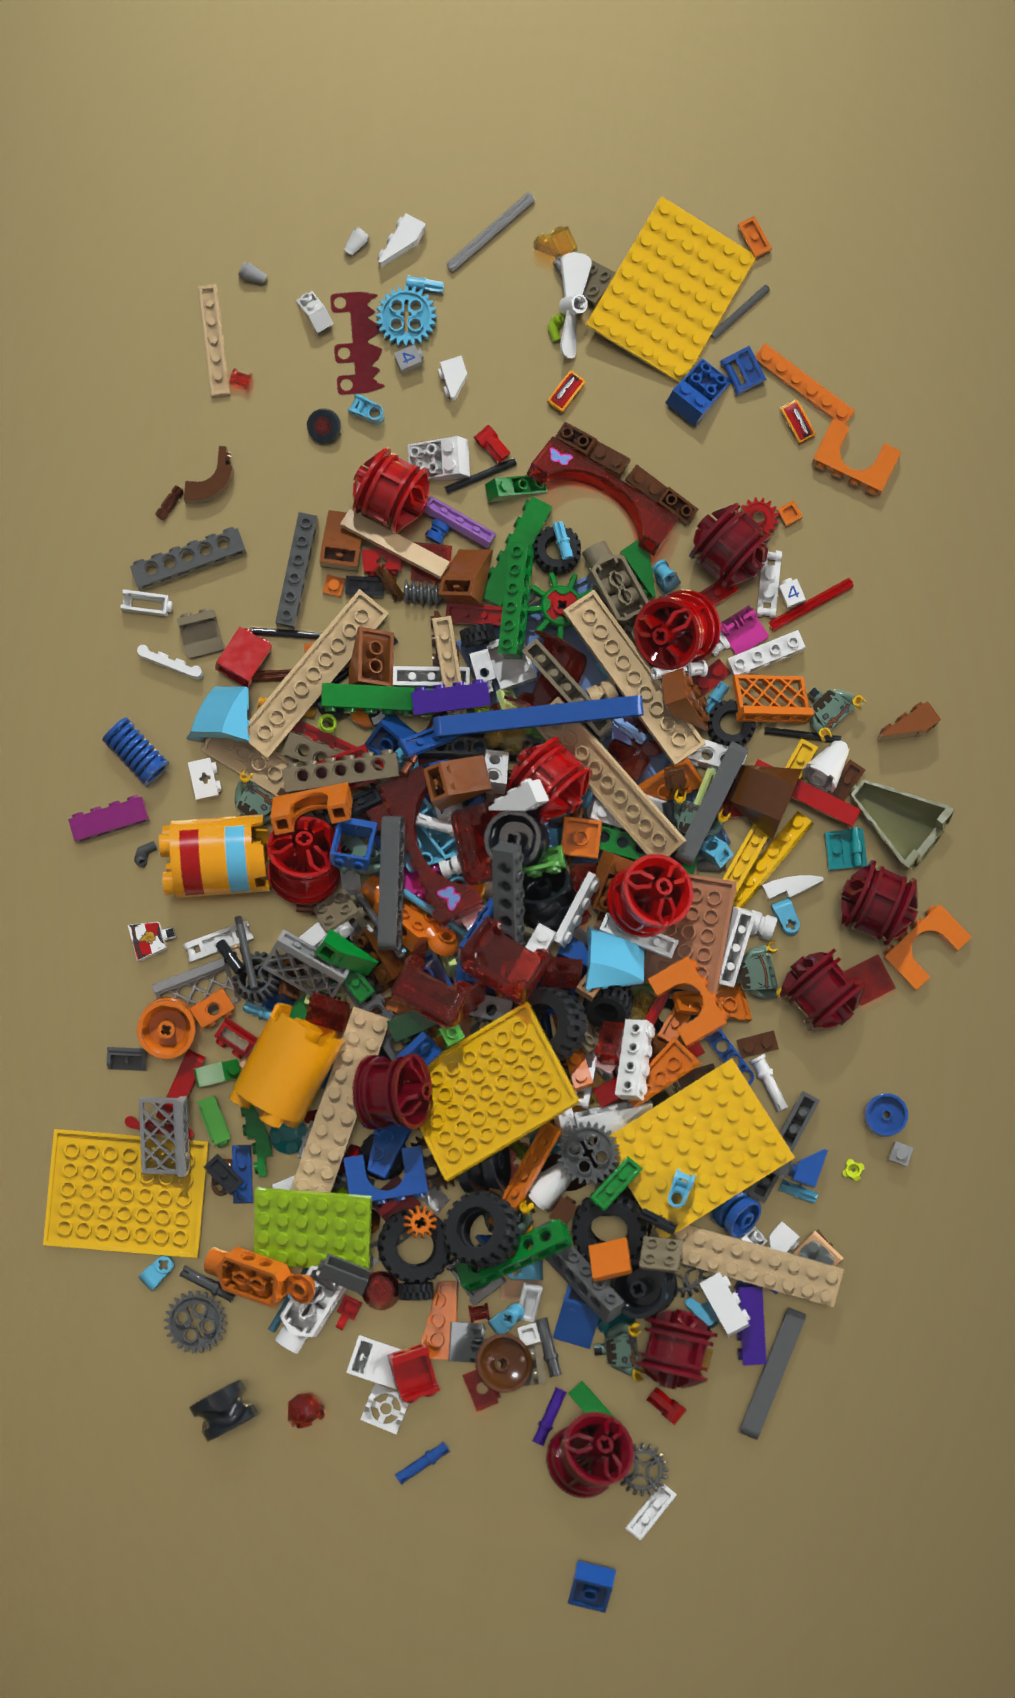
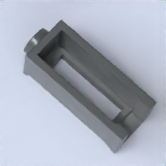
(344, 1273)

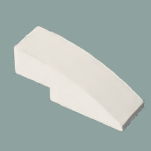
(790, 885)

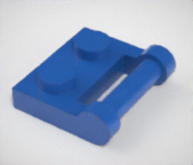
(749, 367)

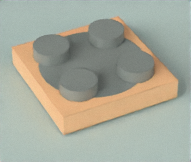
(819, 1250)

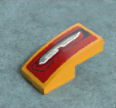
(566, 391)
(797, 421)

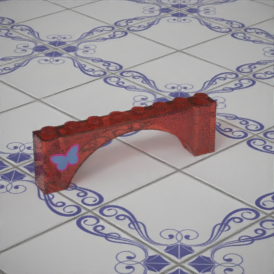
(563, 463)
(447, 897)

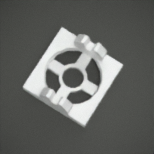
(367, 1414)

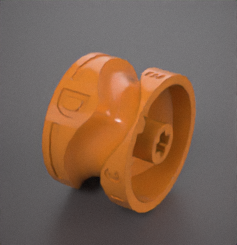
(153, 1035)

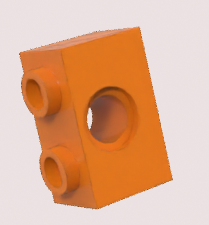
(219, 998)

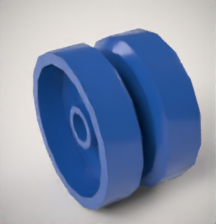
(874, 1115)
(737, 1214)

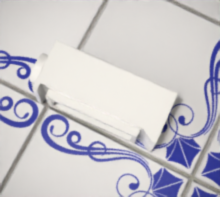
(130, 595)

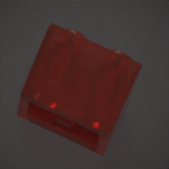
(629, 758)

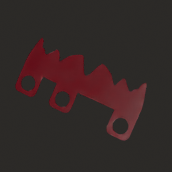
(361, 352)

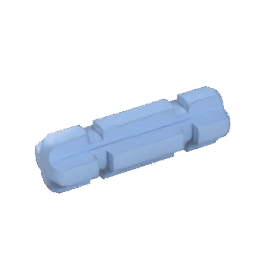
(630, 730)

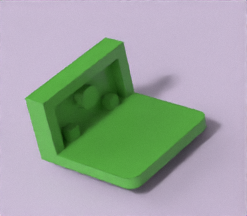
(552, 863)

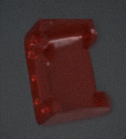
(469, 831)
(505, 963)

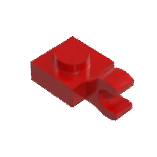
(348, 1309)

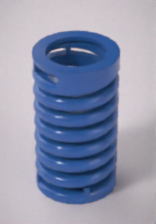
(138, 748)

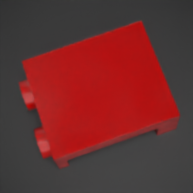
(243, 656)
(413, 1373)

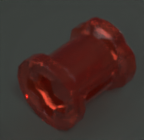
(240, 378)
(479, 1312)

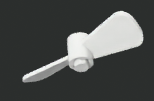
(575, 272)

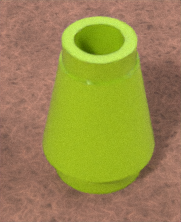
(330, 719)

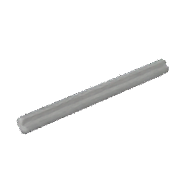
(490, 231)

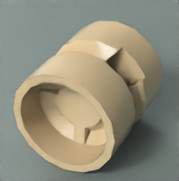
(604, 691)

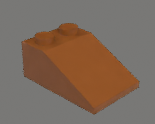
(372, 658)

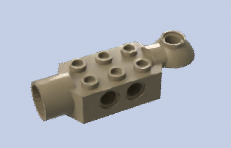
(615, 585)

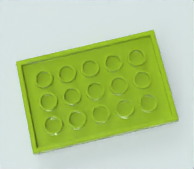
(308, 1225)

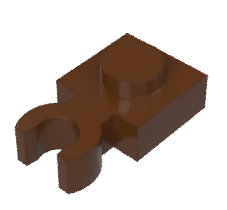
(675, 780)

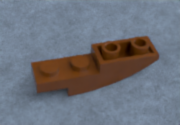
(593, 449)
(661, 494)

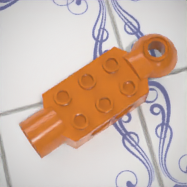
(417, 924)
(257, 1277)

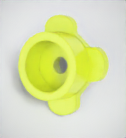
(858, 1169)

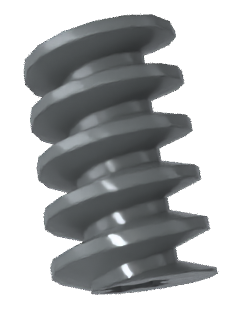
(422, 593)

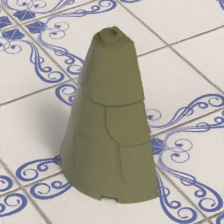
(902, 820)

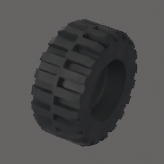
(569, 1015)
(621, 1207)
(503, 1236)
(412, 1272)

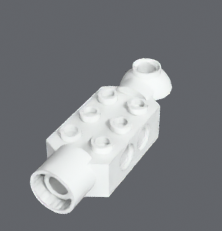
(308, 1319)

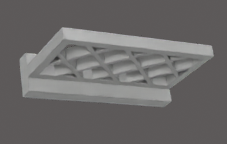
(305, 952)
(194, 975)
(180, 1138)

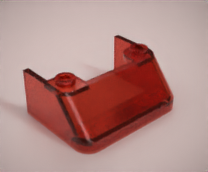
(544, 692)
(432, 997)

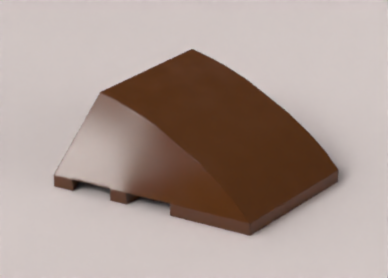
(763, 794)

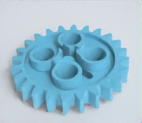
(422, 316)

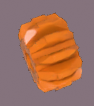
(416, 1216)

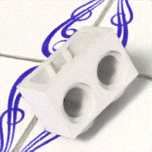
(498, 770)

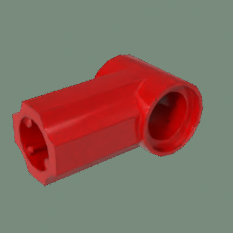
(489, 440)
(669, 1408)

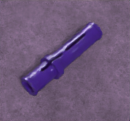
(547, 1421)

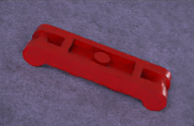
(133, 1123)

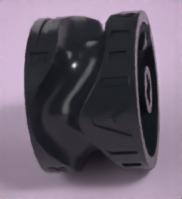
(524, 828)
(547, 899)
(491, 1172)
(645, 1291)
(223, 1410)

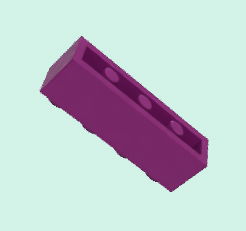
(109, 819)

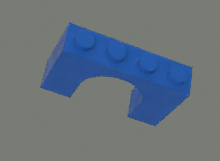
(413, 1183)

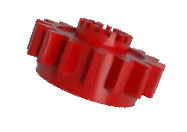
(764, 510)

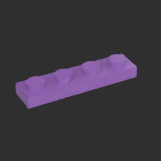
(459, 522)

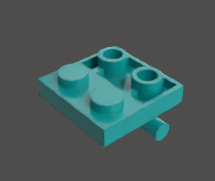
(846, 849)

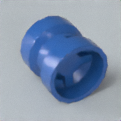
(437, 531)

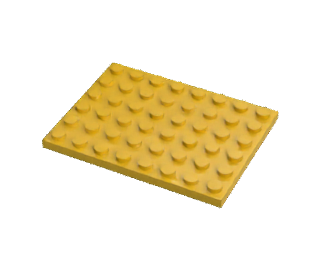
(670, 290)
(493, 1091)
(705, 1131)
(109, 1205)

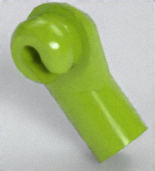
(553, 327)

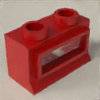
(236, 1038)

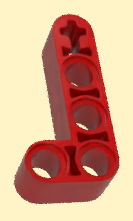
(184, 1080)

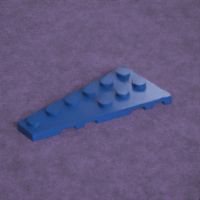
(386, 1148)

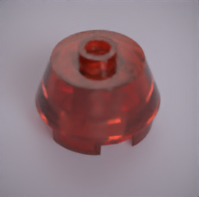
(381, 1290)
(304, 1409)

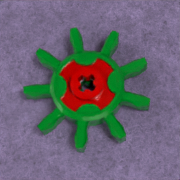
(551, 599)

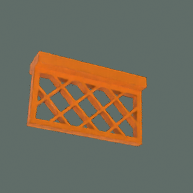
(774, 711)

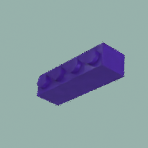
(450, 698)
(753, 1337)

